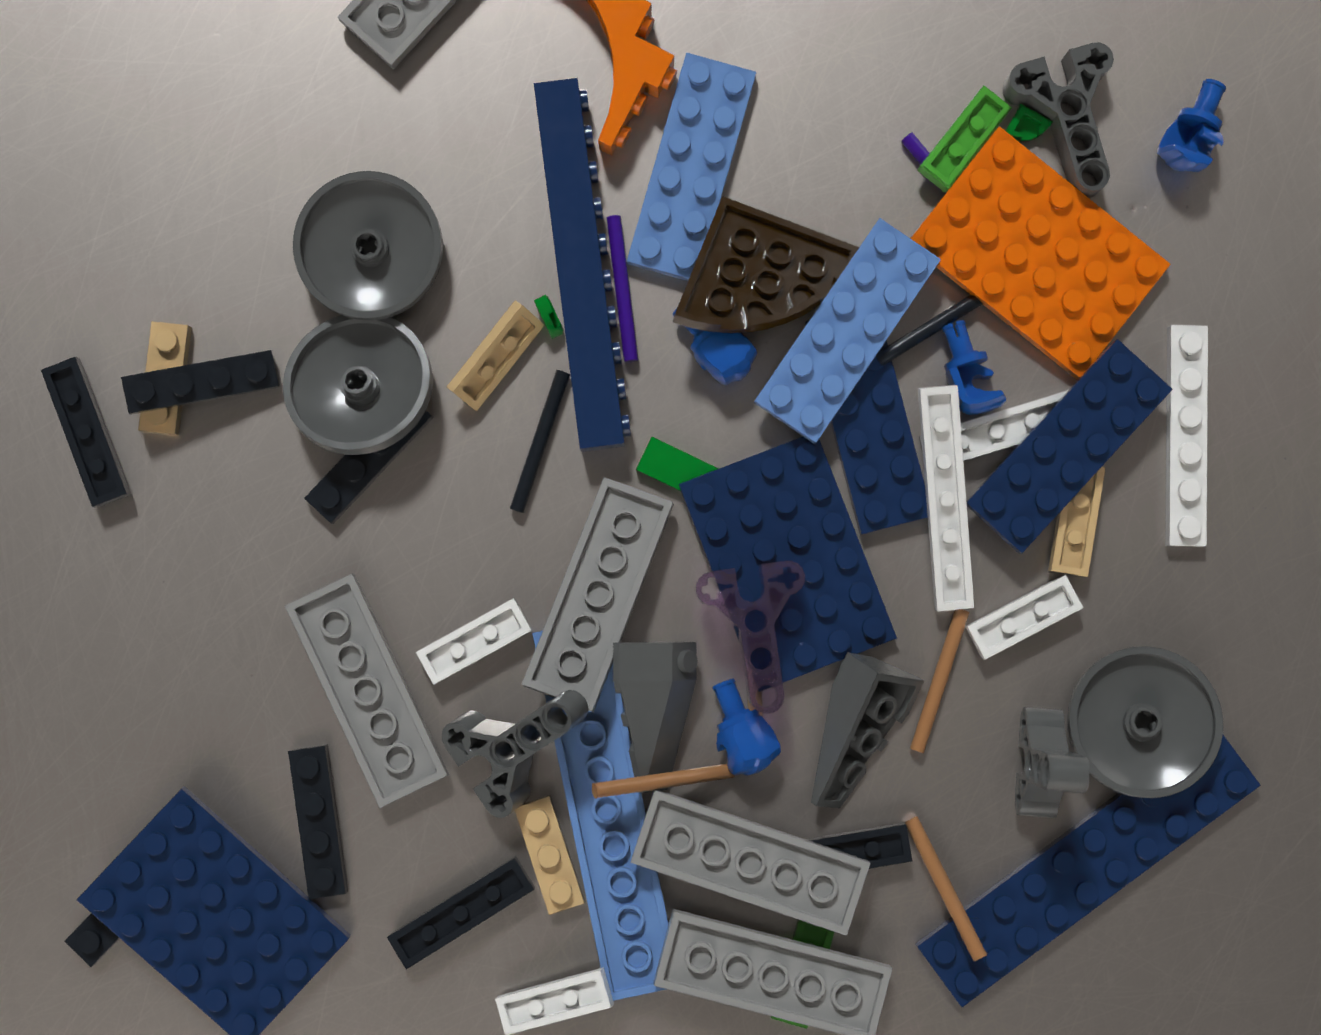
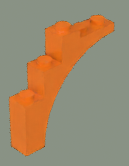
(636, 65)

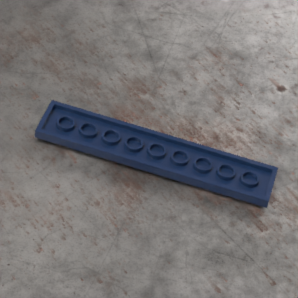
(1079, 875)

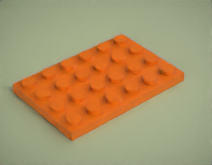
(1039, 253)

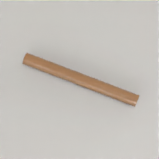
(939, 680)
(661, 780)
(946, 889)

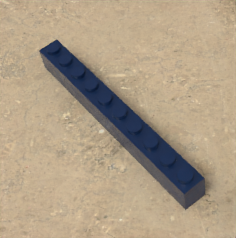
(580, 265)

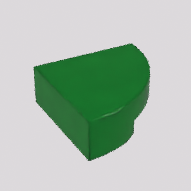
(1027, 124)
(549, 316)

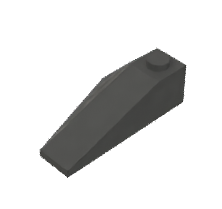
(656, 695)
(860, 713)

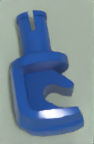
(1194, 132)
(723, 354)
(966, 367)
(743, 733)

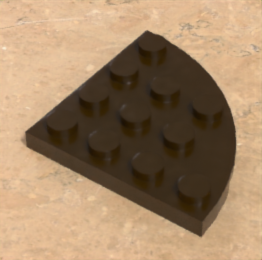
(758, 272)

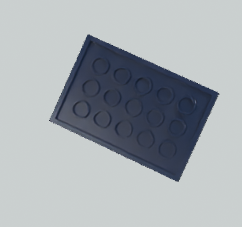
(791, 510)
(214, 916)

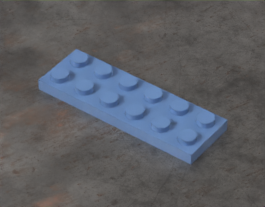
(691, 165)
(847, 331)

